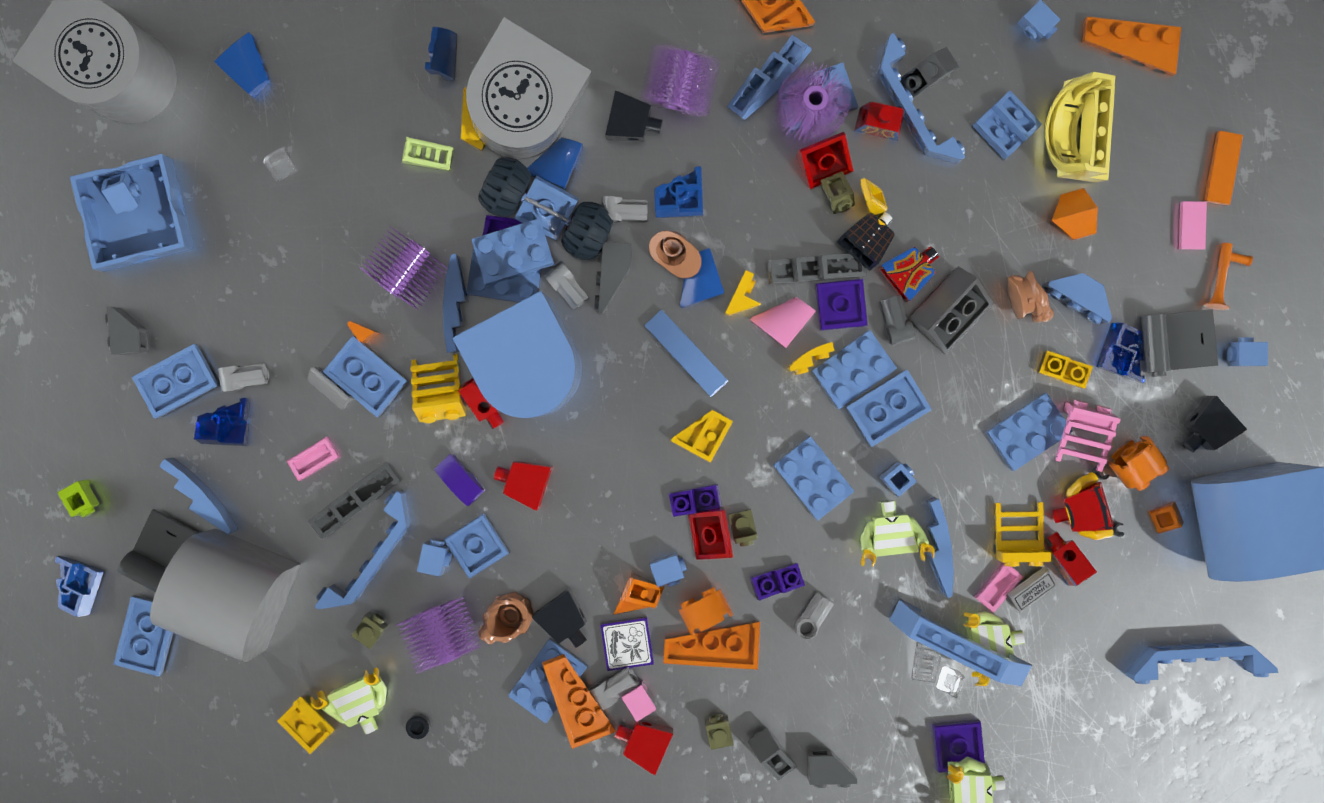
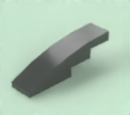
(814, 268)
(354, 501)

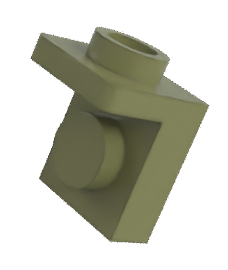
(838, 192)
(743, 527)
(370, 629)
(718, 731)

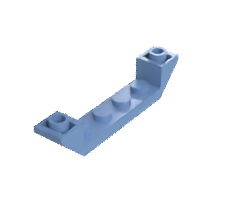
(949, 150)
(398, 509)
(958, 647)
(1146, 666)

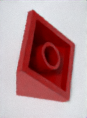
(825, 159)
(710, 534)

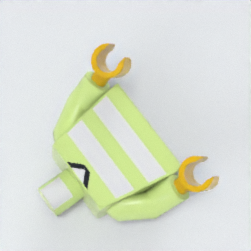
(893, 535)
(992, 633)
(355, 701)
(972, 782)

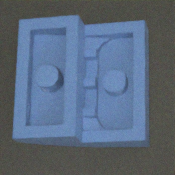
(1007, 125)

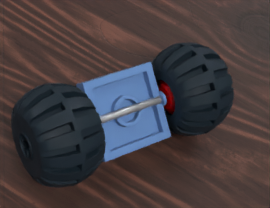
(506, 187)

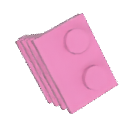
(1092, 419)

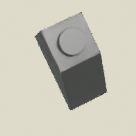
(771, 754)

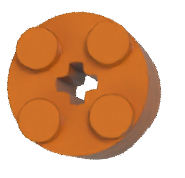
(1138, 463)
(705, 611)

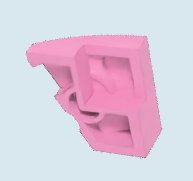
(784, 320)

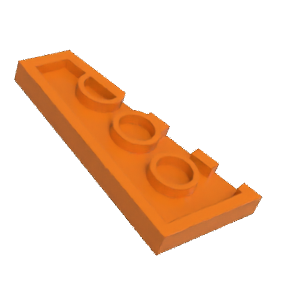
(1143, 42)
(716, 648)
(578, 709)

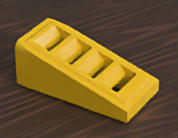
(873, 197)

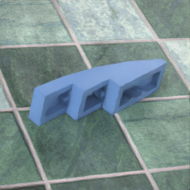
(765, 82)
(453, 296)
(686, 353)
(204, 500)
(943, 559)

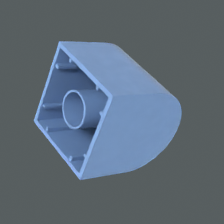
(523, 359)
(1261, 521)

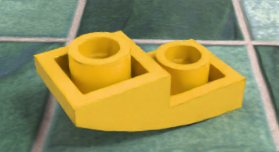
(804, 361)
(1066, 370)

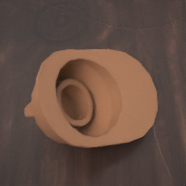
(675, 253)

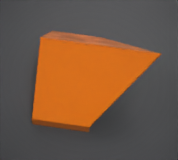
(1076, 214)
(638, 594)

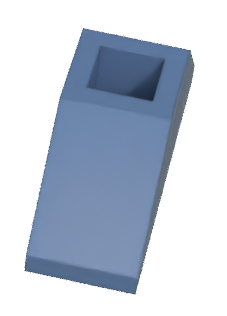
(1083, 295)

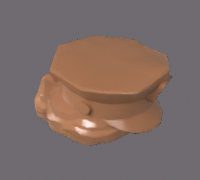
(1029, 297)
(506, 618)

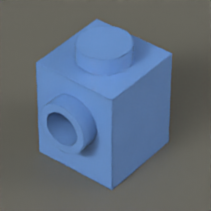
(1039, 22)
(121, 193)
(1247, 352)
(898, 478)
(434, 558)
(668, 570)

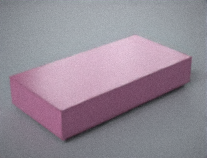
(1192, 225)
(313, 458)
(997, 586)

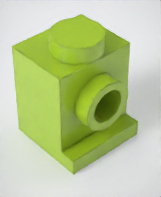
(72, 501)

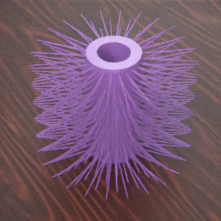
(679, 88)
(812, 104)
(403, 269)
(439, 635)

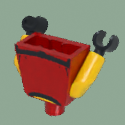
(1088, 508)

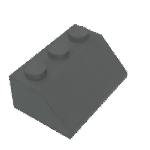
(952, 309)

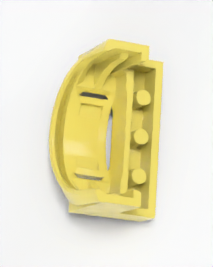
(1095, 100)

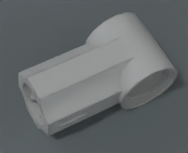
(625, 209)
(563, 281)
(237, 377)
(814, 614)
(610, 690)

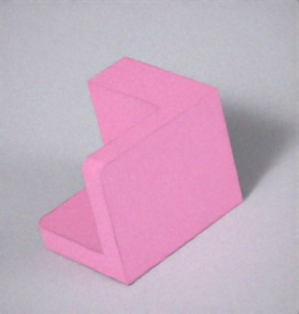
(639, 702)

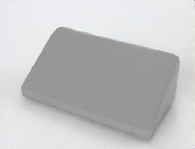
(329, 388)

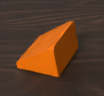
(361, 332)
(1167, 517)

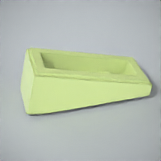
(409, 142)

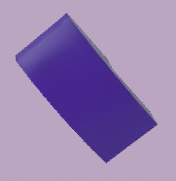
(458, 480)
(695, 500)
(777, 581)

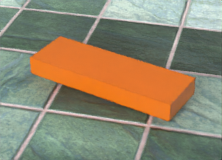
(1223, 168)

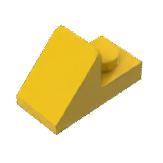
(740, 302)

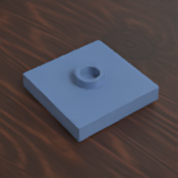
(476, 545)

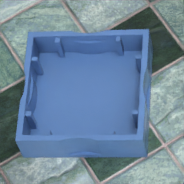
(145, 234)

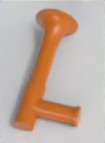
(1226, 255)

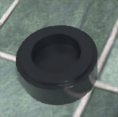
(418, 726)

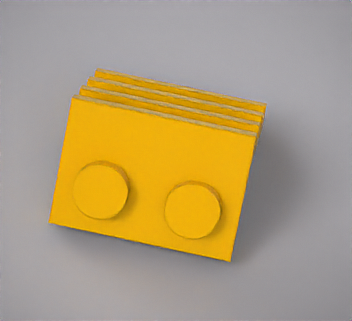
(437, 402)
(1020, 550)
(305, 725)

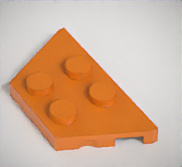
(778, 14)

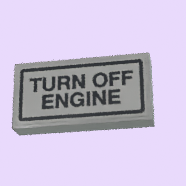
(1032, 589)

